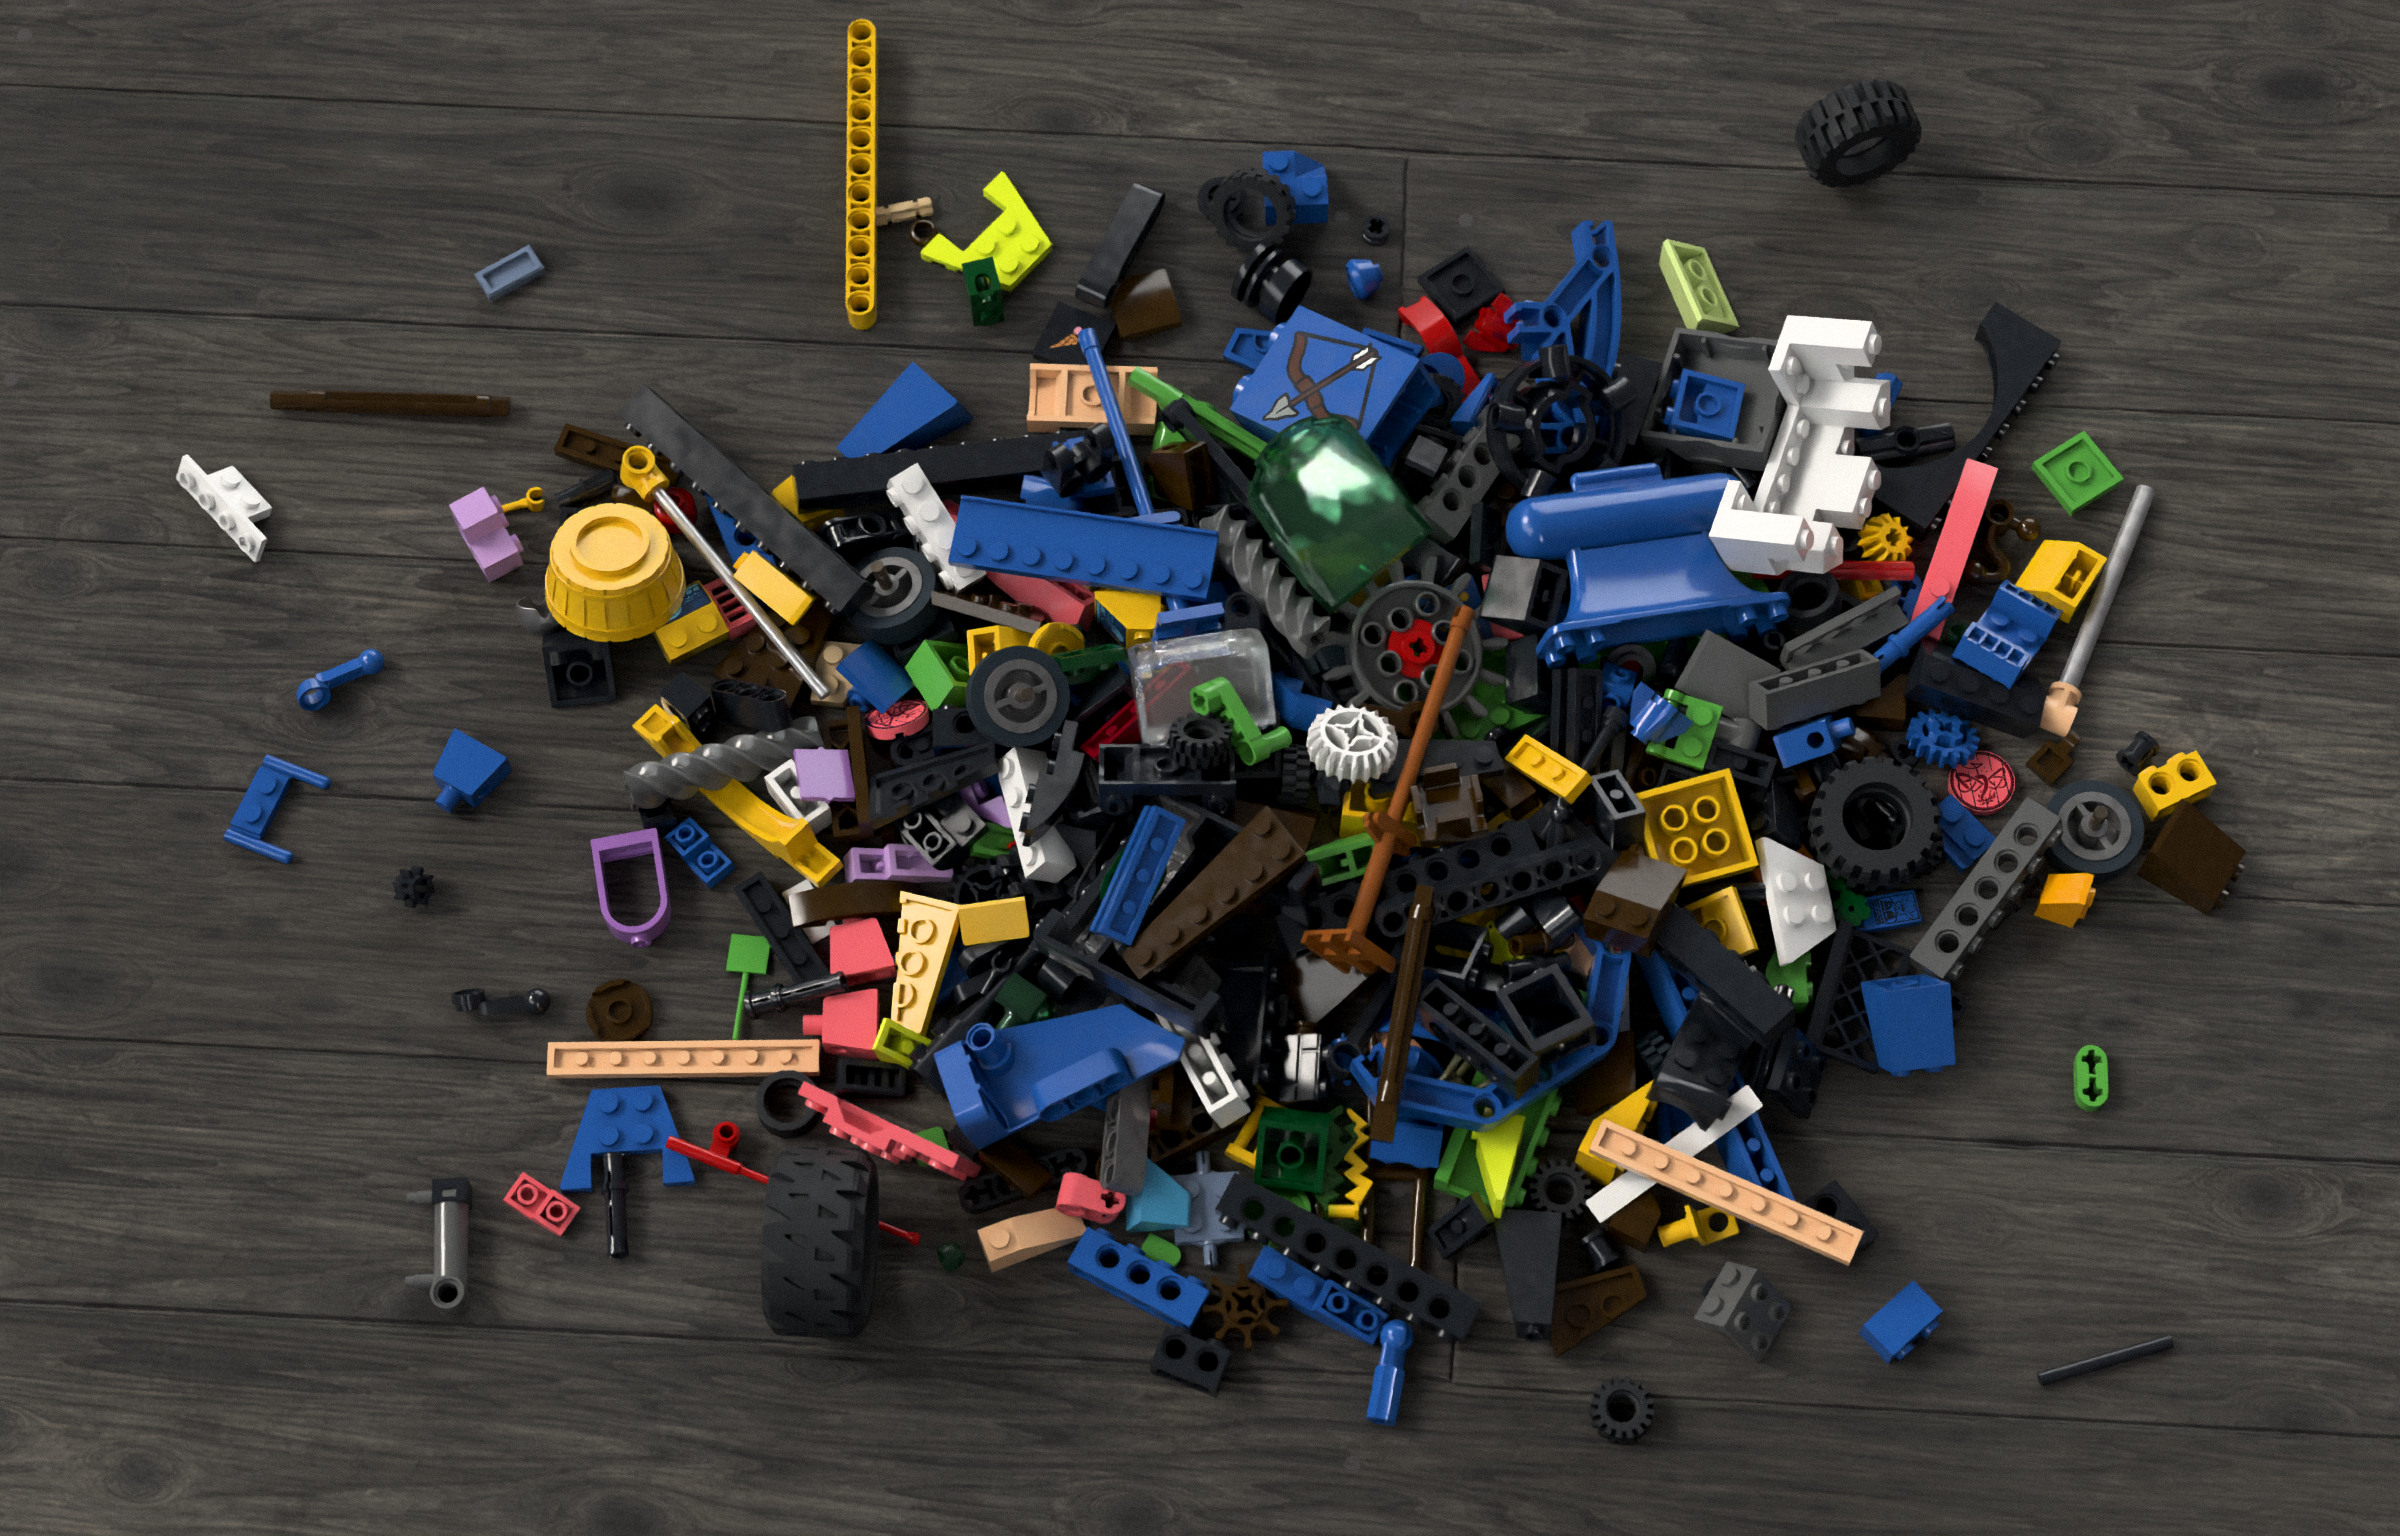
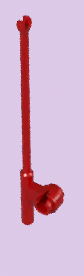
(718, 1157)

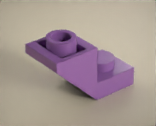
(993, 810)

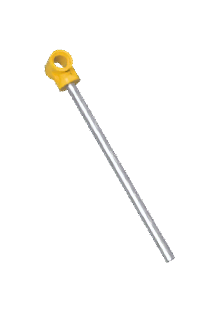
(652, 485)

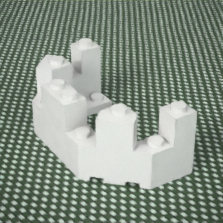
(1811, 471)

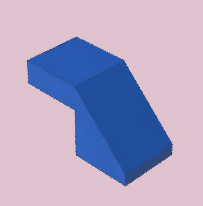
(1296, 707)

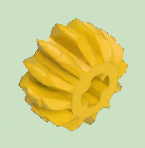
(1884, 539)

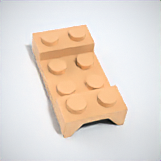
(1068, 398)

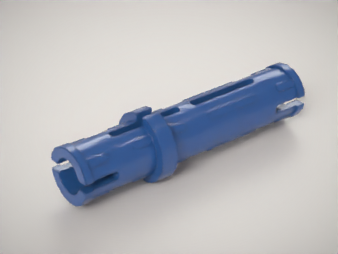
(1899, 644)

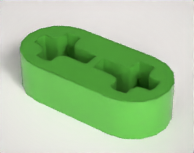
(2098, 1077)

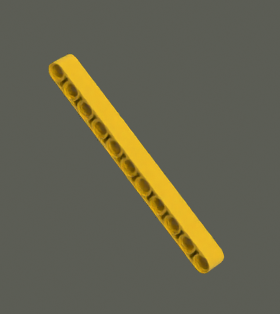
(862, 185)

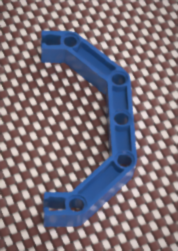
(1457, 1103)

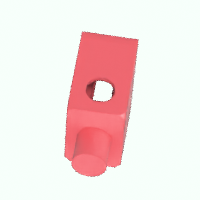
(860, 951)
(847, 1024)

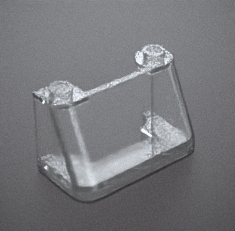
(1170, 668)

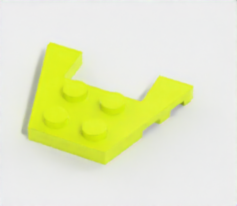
(1011, 240)

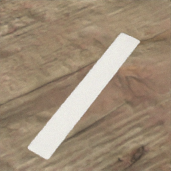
(1689, 1142)

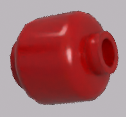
(684, 501)

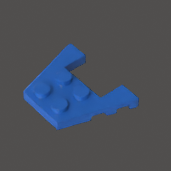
(625, 1123)

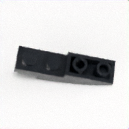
(1054, 788)

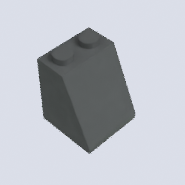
(1722, 674)

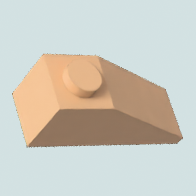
(1028, 1236)

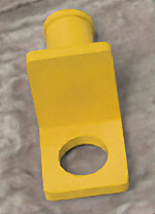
(1696, 1226)

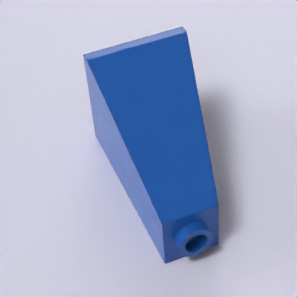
(906, 417)

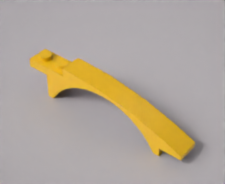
(776, 832)

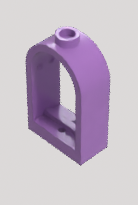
(629, 846)

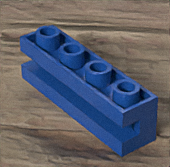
(1137, 875)

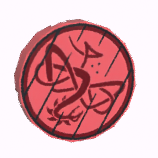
(905, 716)
(1982, 784)

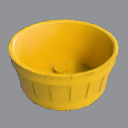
(613, 574)

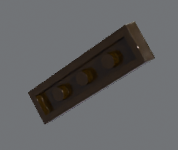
(602, 452)

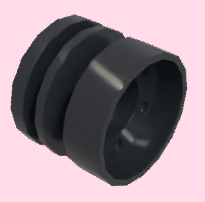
(1271, 283)

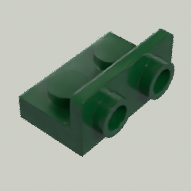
(1088, 663)

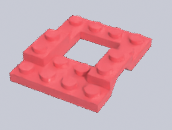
(878, 1134)

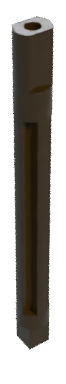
(391, 403)
(1403, 1016)

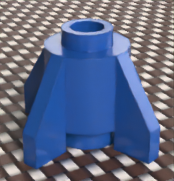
(1654, 717)

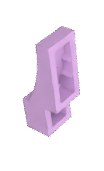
(892, 863)

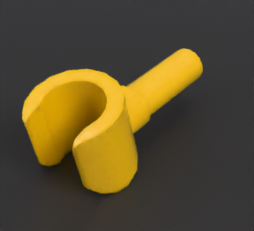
(535, 506)

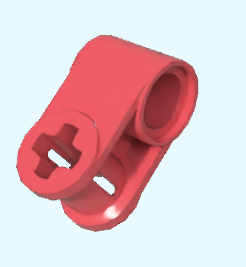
(1085, 1199)

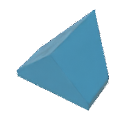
(1159, 1205)

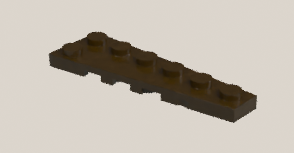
(1231, 881)

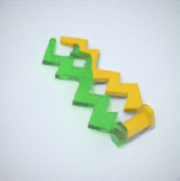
(1333, 1179)

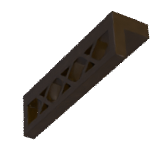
(859, 773)

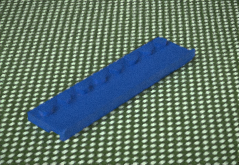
(1084, 548)

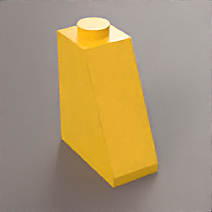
(773, 586)

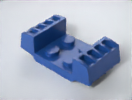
(2008, 634)

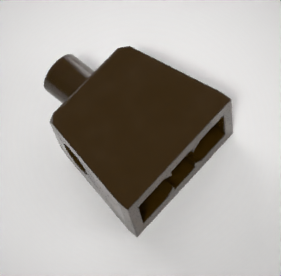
(1182, 473)

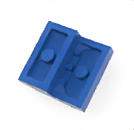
(876, 675)

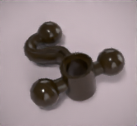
(2027, 530)

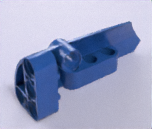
(1048, 1068)

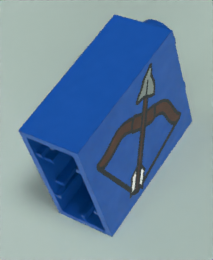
(1334, 370)

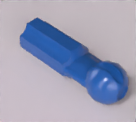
(1389, 1375)

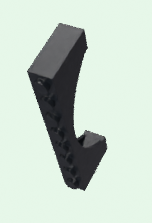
(2017, 359)

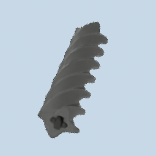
(1274, 593)
(716, 764)

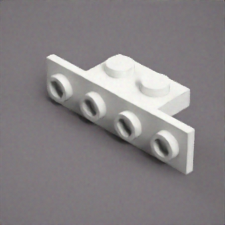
(229, 502)

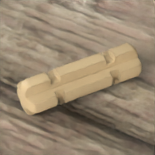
(904, 211)

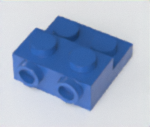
(1704, 406)

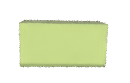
(1696, 288)

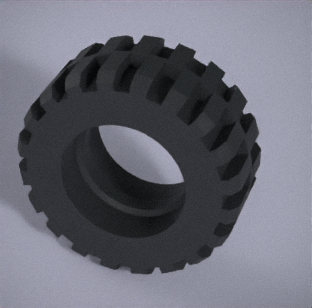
(1858, 133)
(1884, 783)

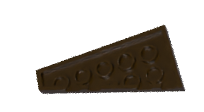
(761, 662)

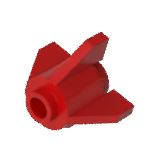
(1492, 328)

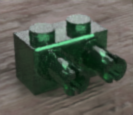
(1023, 1003)

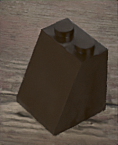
(2193, 859)

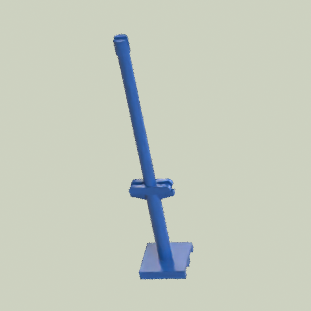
(1180, 619)

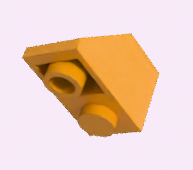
(2065, 898)

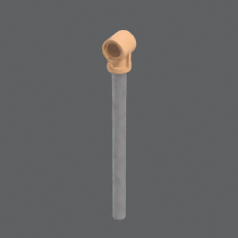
(2064, 695)

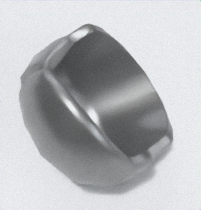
(536, 617)

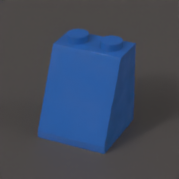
(1910, 1023)

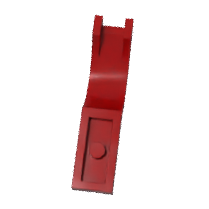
(1438, 336)

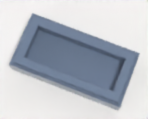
(510, 273)

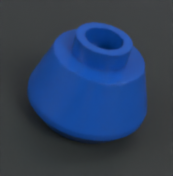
(1363, 277)

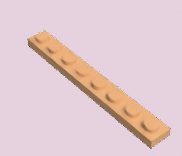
(681, 1058)
(1726, 1192)

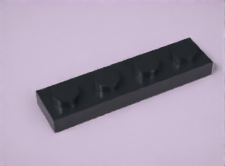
(776, 927)

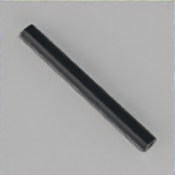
(2105, 1360)

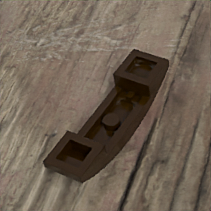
(848, 901)

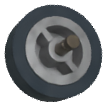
(902, 596)
(1017, 696)
(2098, 828)

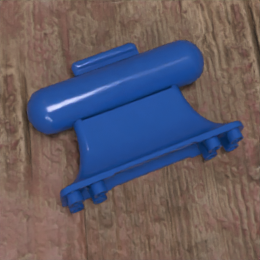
(1638, 562)

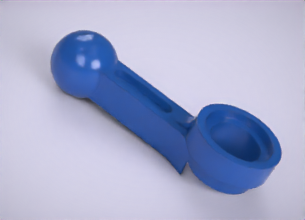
(369, 662)

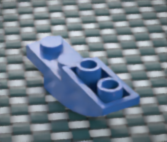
(1317, 1297)

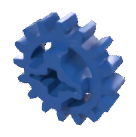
(1942, 738)

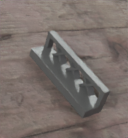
(1850, 631)

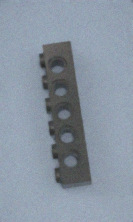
(1475, 476)
(2028, 820)

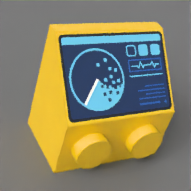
(1127, 615)
(692, 627)

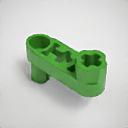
(1221, 699)

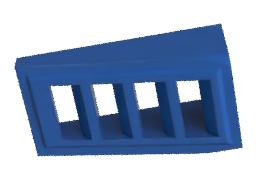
(1467, 414)

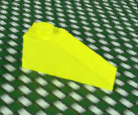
(1497, 1157)

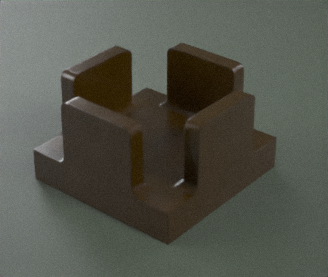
(1448, 807)

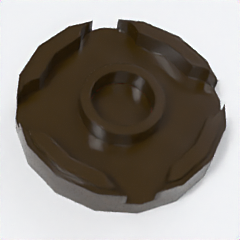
(619, 1011)

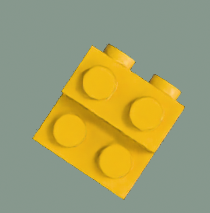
(1727, 918)

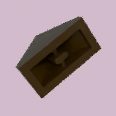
(1887, 710)

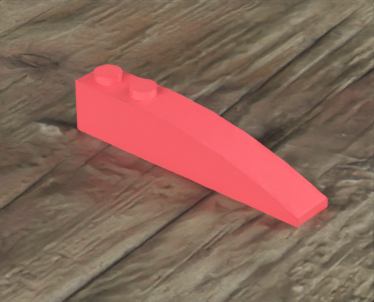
(1956, 538)
(1055, 599)

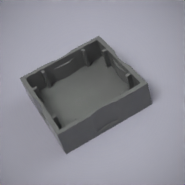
(1732, 359)

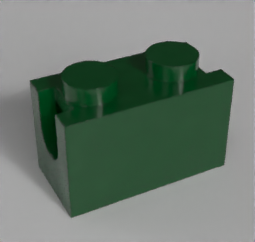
(983, 300)

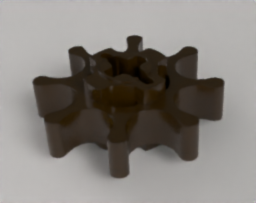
(1245, 1322)

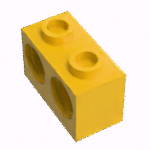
(2174, 786)

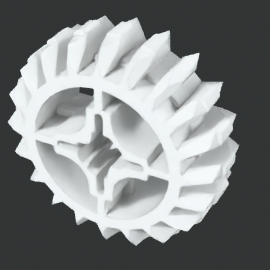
(1352, 743)

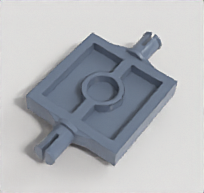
(1206, 1191)

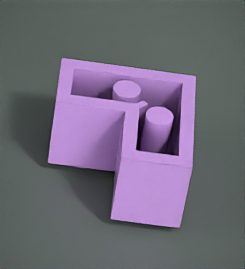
(484, 531)

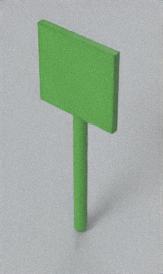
(746, 956)

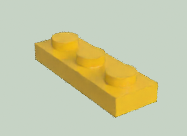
(1548, 769)

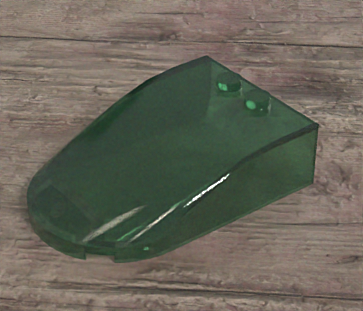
(1332, 508)

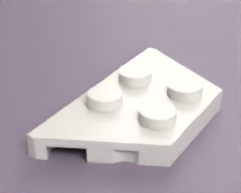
(1795, 899)

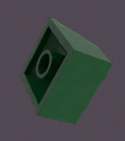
(1292, 1149)

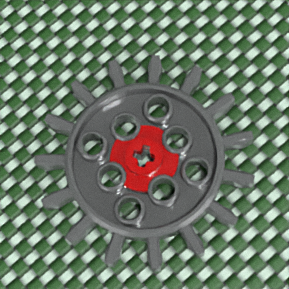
(1376, 613)

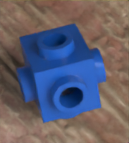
(1617, 686)

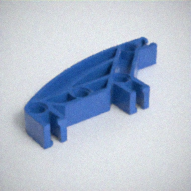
(1597, 297)

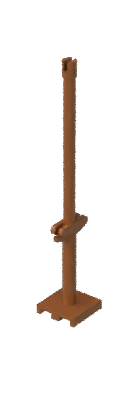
(1350, 946)

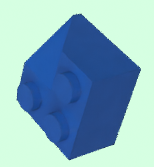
(1307, 184)

